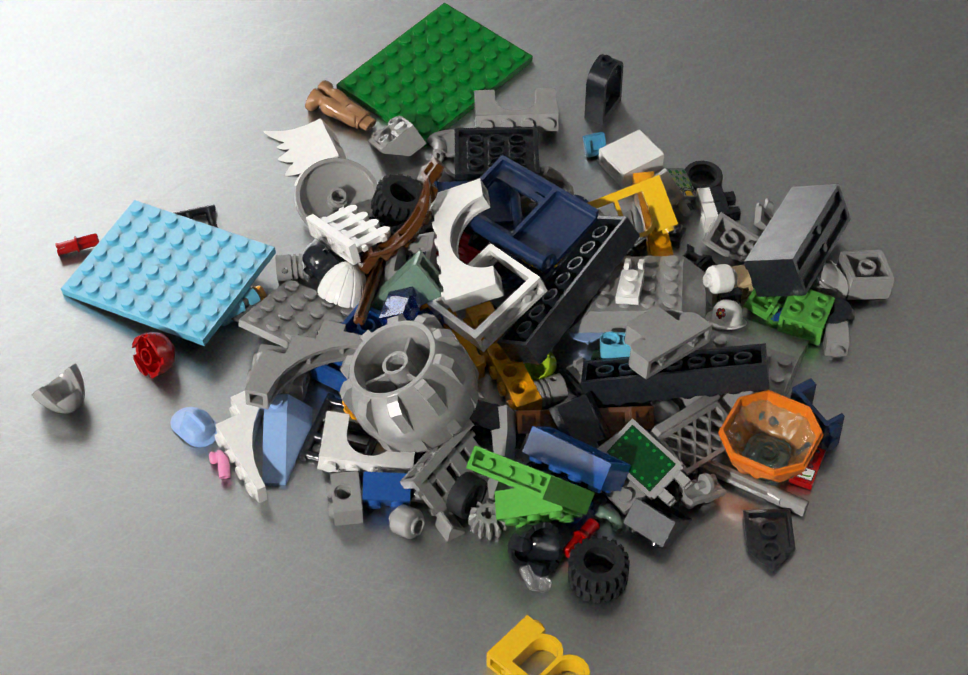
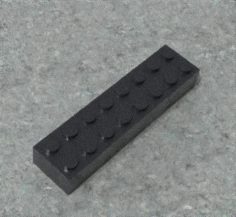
(569, 289)
(697, 374)

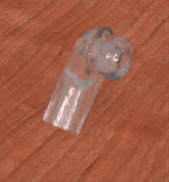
(534, 582)

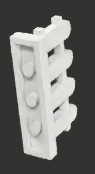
(348, 232)

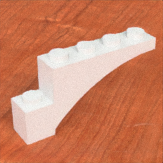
(238, 439)

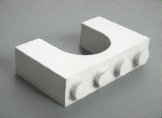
(340, 457)

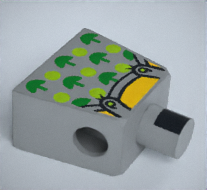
(678, 189)

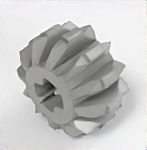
(484, 522)

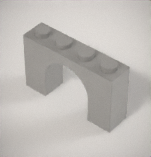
(542, 114)

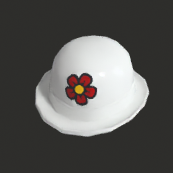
(726, 316)

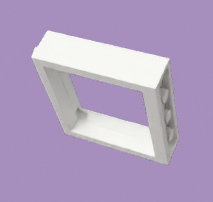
(507, 312)

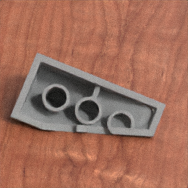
(730, 238)

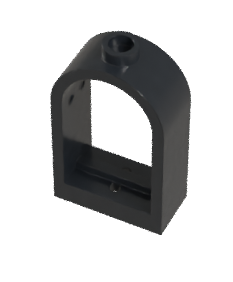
(603, 88)

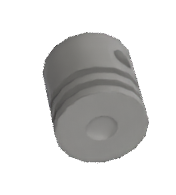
(289, 267)
(552, 389)

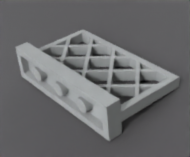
(682, 421)

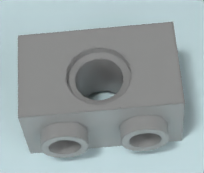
(347, 510)

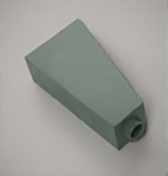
(417, 273)

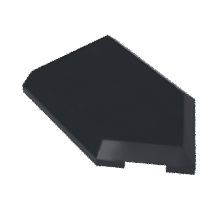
(769, 535)

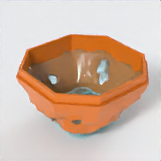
(770, 436)

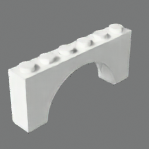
(452, 212)

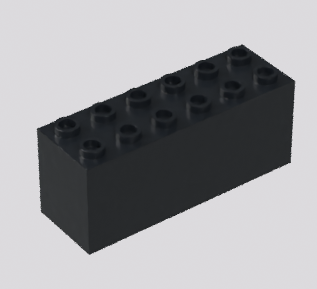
(797, 240)

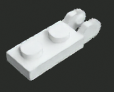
(630, 283)

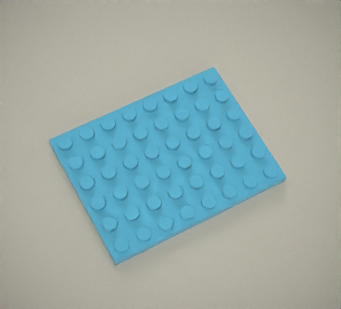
(169, 272)

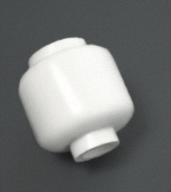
(720, 278)

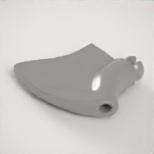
(443, 144)

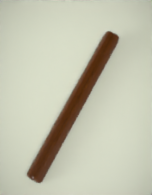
(369, 292)

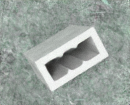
(630, 155)

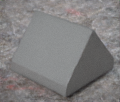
(449, 526)

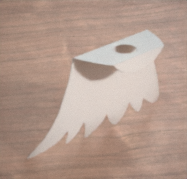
(307, 146)

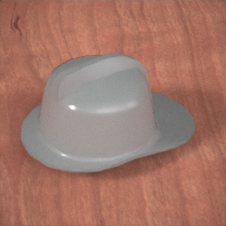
(831, 281)

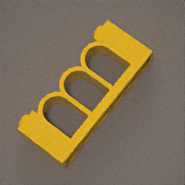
(656, 200)
(524, 641)

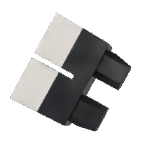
(712, 201)

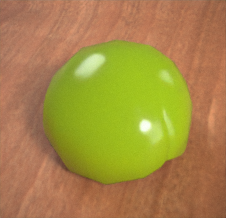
(543, 370)

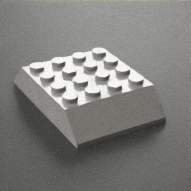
(668, 283)

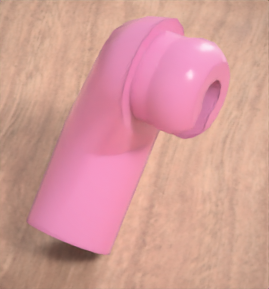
(223, 463)

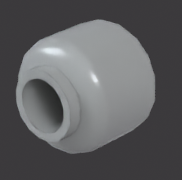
(406, 521)

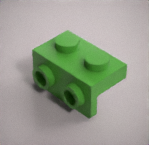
(763, 305)

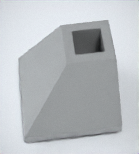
(397, 138)

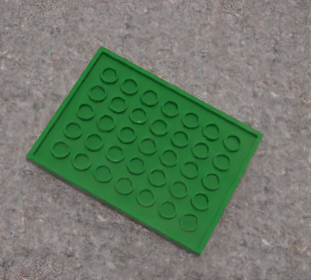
(434, 71)

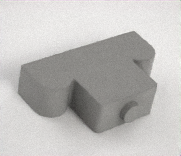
(662, 340)

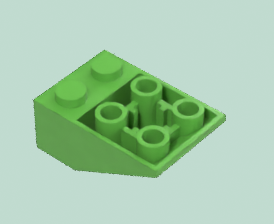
(521, 508)

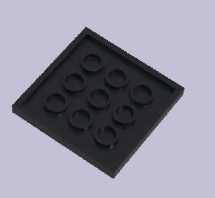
(481, 147)

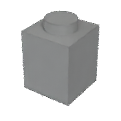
(836, 339)

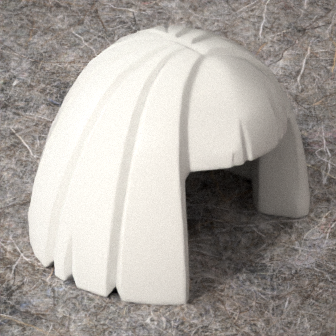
(343, 285)

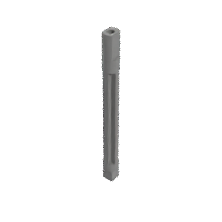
(770, 493)

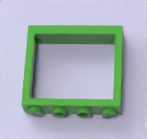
(530, 480)

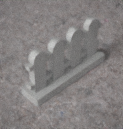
(435, 463)

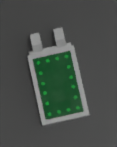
(650, 462)

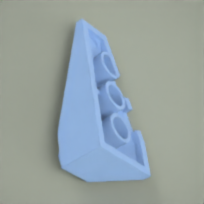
(284, 434)

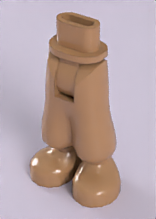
(339, 106)

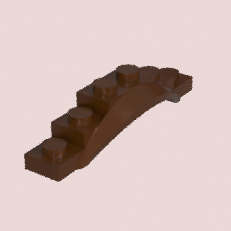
(410, 230)
(614, 418)

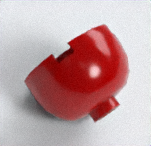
(153, 353)

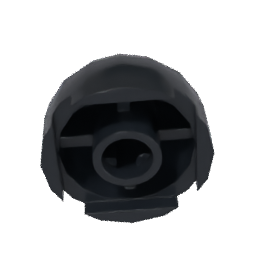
(317, 260)

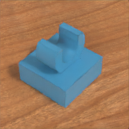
(593, 143)

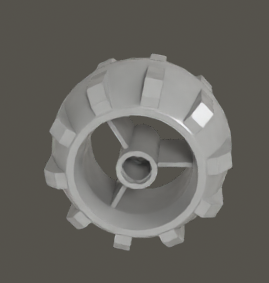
(410, 384)

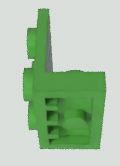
(806, 316)

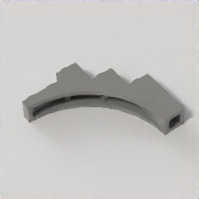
(277, 369)

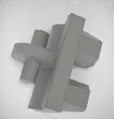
(703, 490)

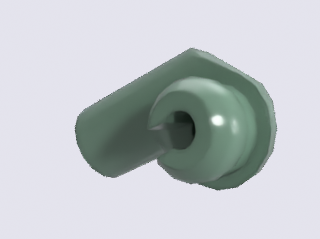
(613, 516)

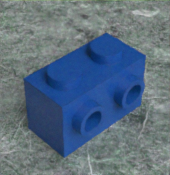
(384, 490)

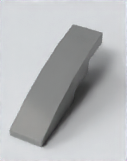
(503, 444)

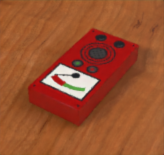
(807, 478)

